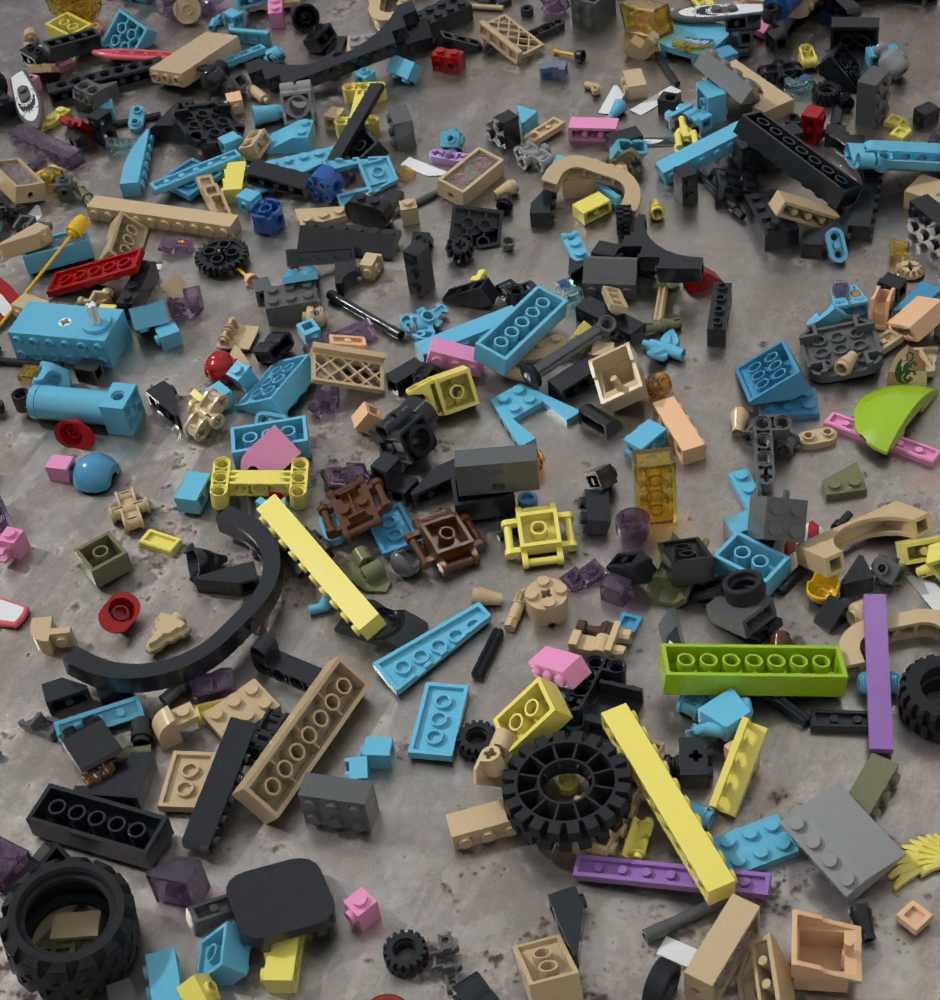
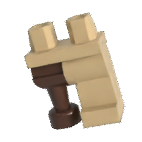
(606, 642)

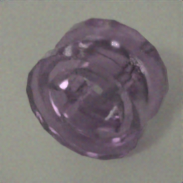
(840, 288)

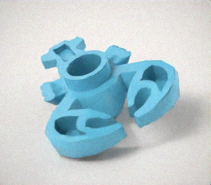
(424, 321)

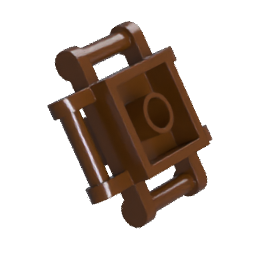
(355, 508)
(444, 538)

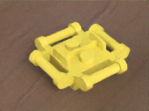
(539, 534)

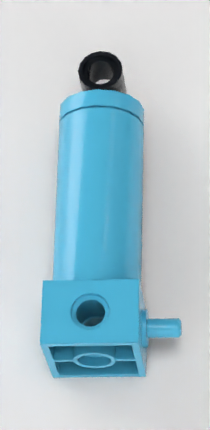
(115, 408)

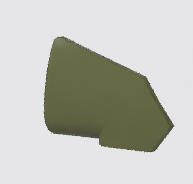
(366, 571)

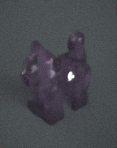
(324, 399)

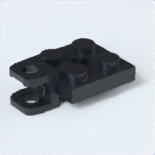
(11, 211)

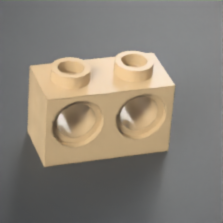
(255, 145)

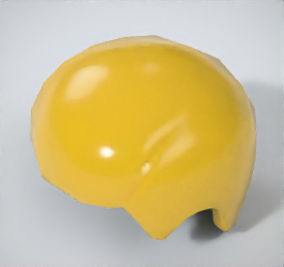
(821, 587)

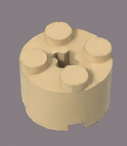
(547, 601)

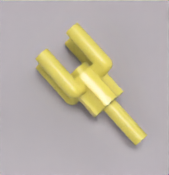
(684, 135)

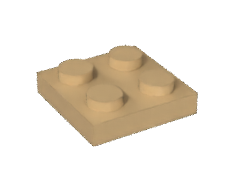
(42, 68)

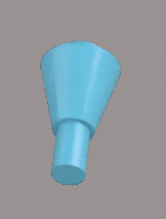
(618, 107)

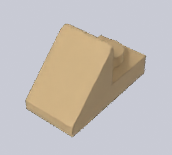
(173, 285)

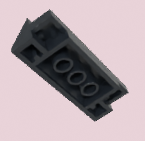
(364, 239)

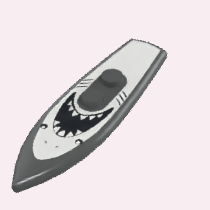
(715, 12)
(27, 100)

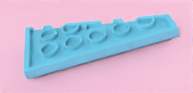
(301, 162)

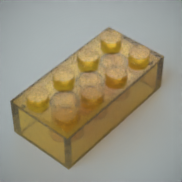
(646, 15)
(655, 483)

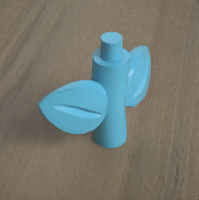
(665, 347)

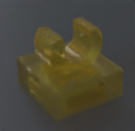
(898, 246)

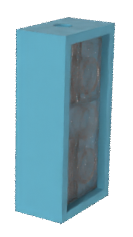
(74, 251)

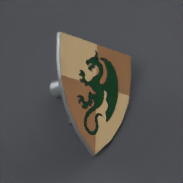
(907, 368)

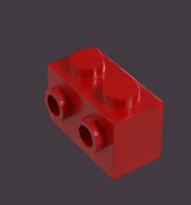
(448, 60)
(813, 124)

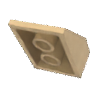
(548, 970)

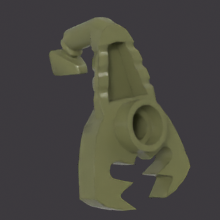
(624, 158)

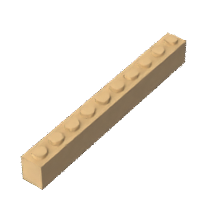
(166, 217)

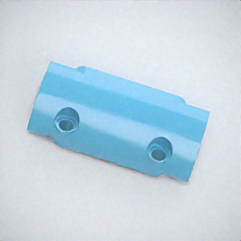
(893, 156)

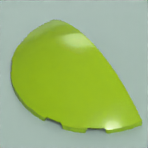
(887, 411)

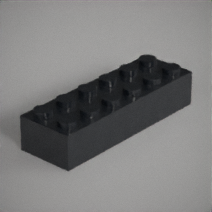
(100, 826)

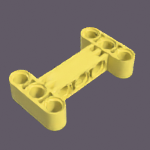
(353, 94)
(231, 482)

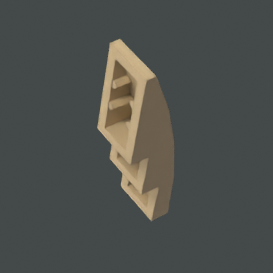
(212, 195)

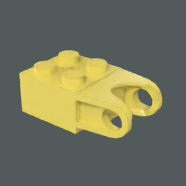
(438, 390)

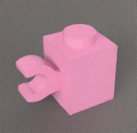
(13, 544)

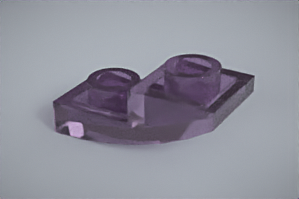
(579, 579)

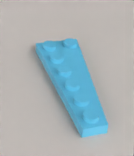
(421, 654)

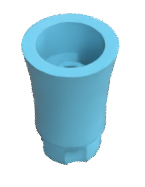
(266, 113)

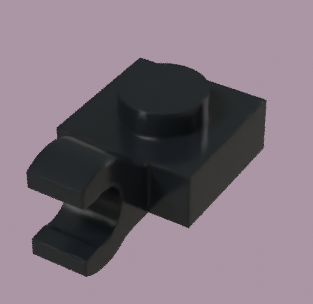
(767, 630)

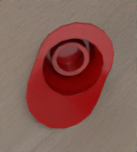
(74, 434)
(119, 612)

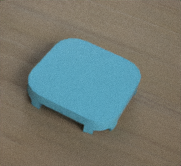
(705, 30)

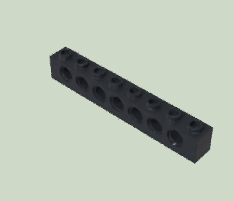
(125, 75)

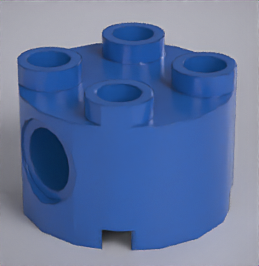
(325, 183)
(267, 216)

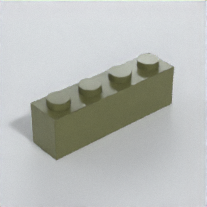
(874, 784)

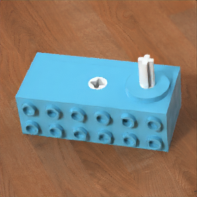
(69, 333)

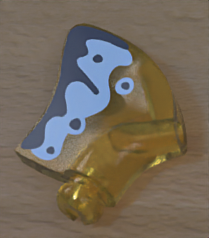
(691, 45)

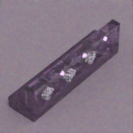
(348, 330)

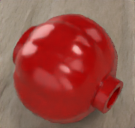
(218, 365)

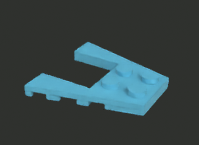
(375, 171)
(521, 402)

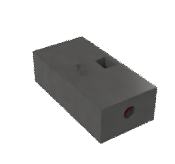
(497, 469)

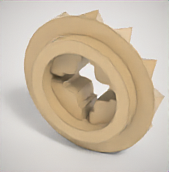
(902, 269)

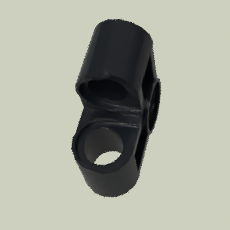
(513, 292)

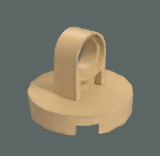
(187, 11)

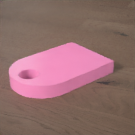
(270, 452)

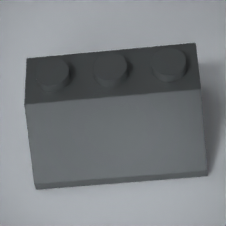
(611, 272)

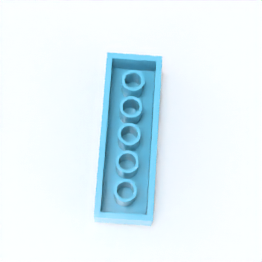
(520, 330)

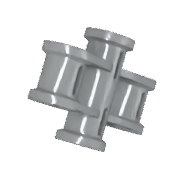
(530, 154)

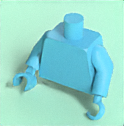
(721, 716)

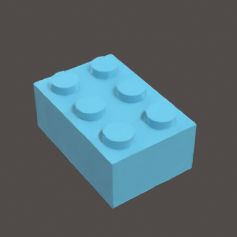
(747, 553)

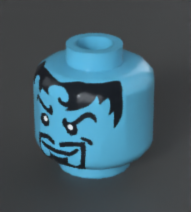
(275, 55)

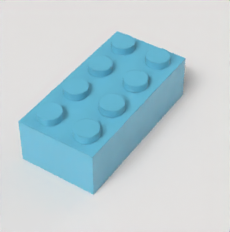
(294, 428)

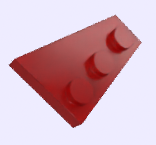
(73, 123)

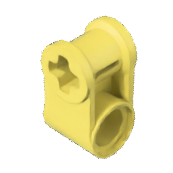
(807, 56)

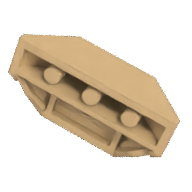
(764, 972)

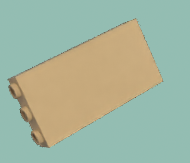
(181, 66)

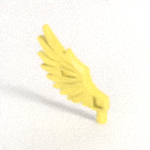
(920, 860)

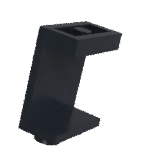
(612, 695)

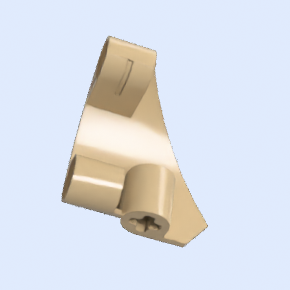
(494, 759)

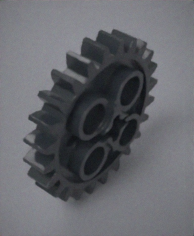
(221, 256)

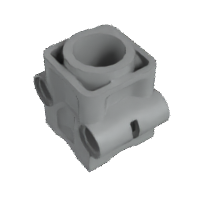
(301, 89)

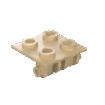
(238, 335)

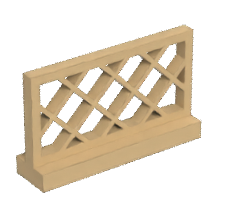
(503, 43)
(347, 356)

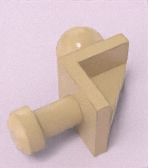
(99, 297)

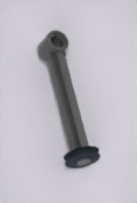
(533, 373)

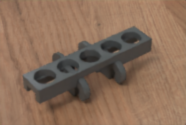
(441, 954)

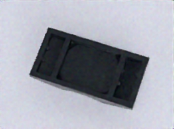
(398, 631)

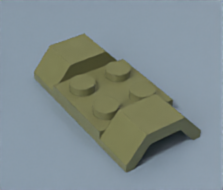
(660, 588)

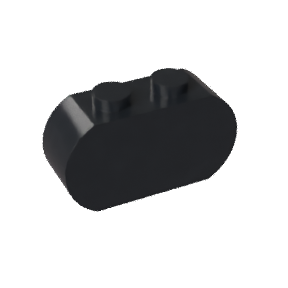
(369, 211)

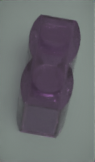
(213, 685)

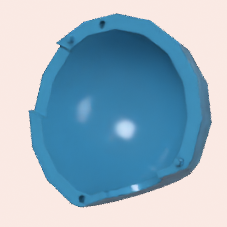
(94, 472)

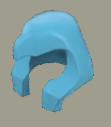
(52, 375)

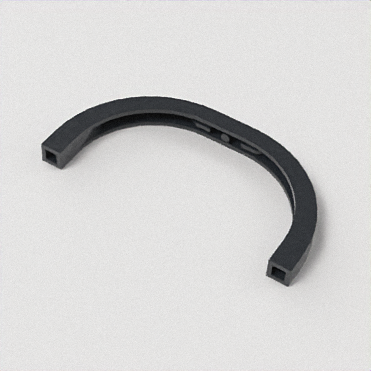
(206, 656)

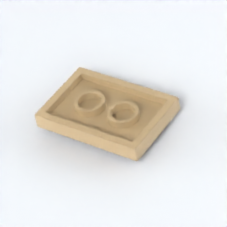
(246, 703)
(184, 780)

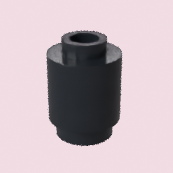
(141, 731)

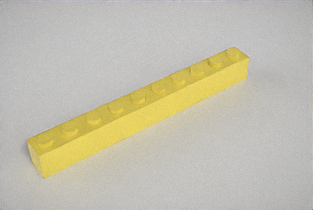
(322, 568)
(669, 805)

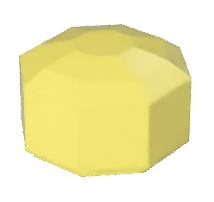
(568, 784)

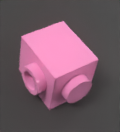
(60, 468)
(361, 909)

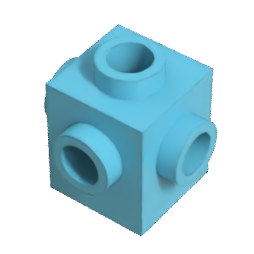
(452, 140)

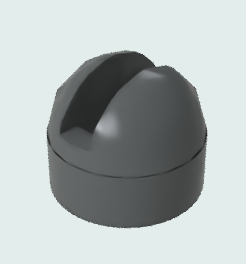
(505, 243)

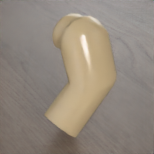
(594, 87)

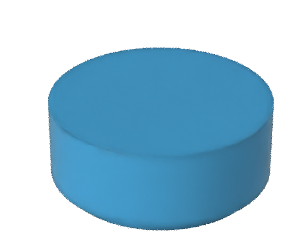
(527, 499)

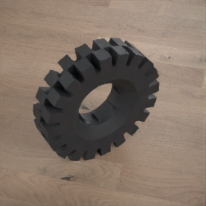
(571, 821)

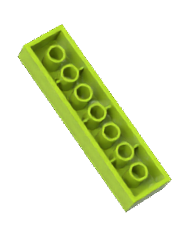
(752, 669)

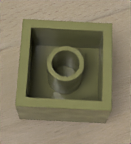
(103, 559)

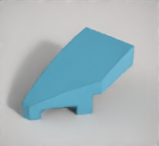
(830, 316)

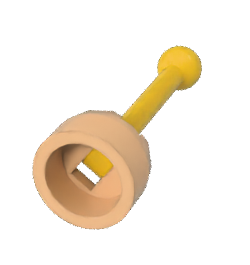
(248, 277)

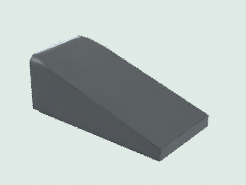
(208, 914)

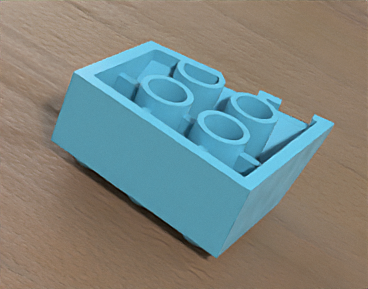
(128, 33)

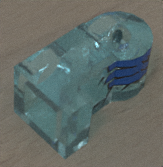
(798, 86)
(568, 290)

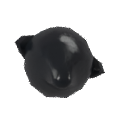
(202, 561)

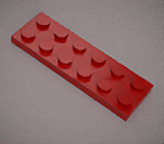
(95, 272)

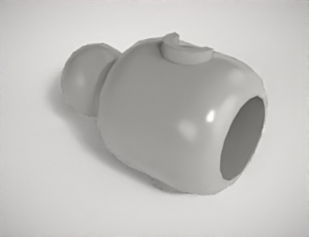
(892, 60)

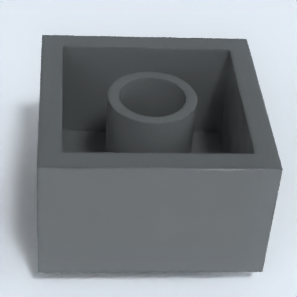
(401, 127)

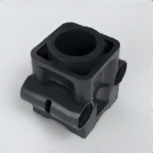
(404, 435)

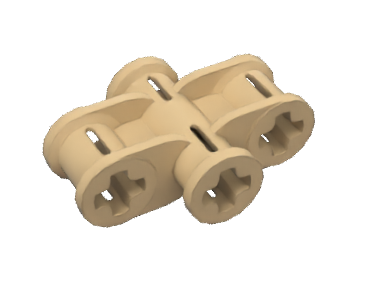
(207, 412)
(129, 510)

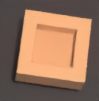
(914, 917)

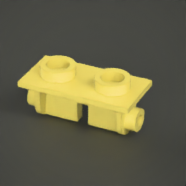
(637, 838)

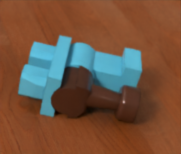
(693, 118)

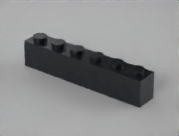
(219, 785)

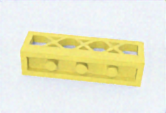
(738, 768)

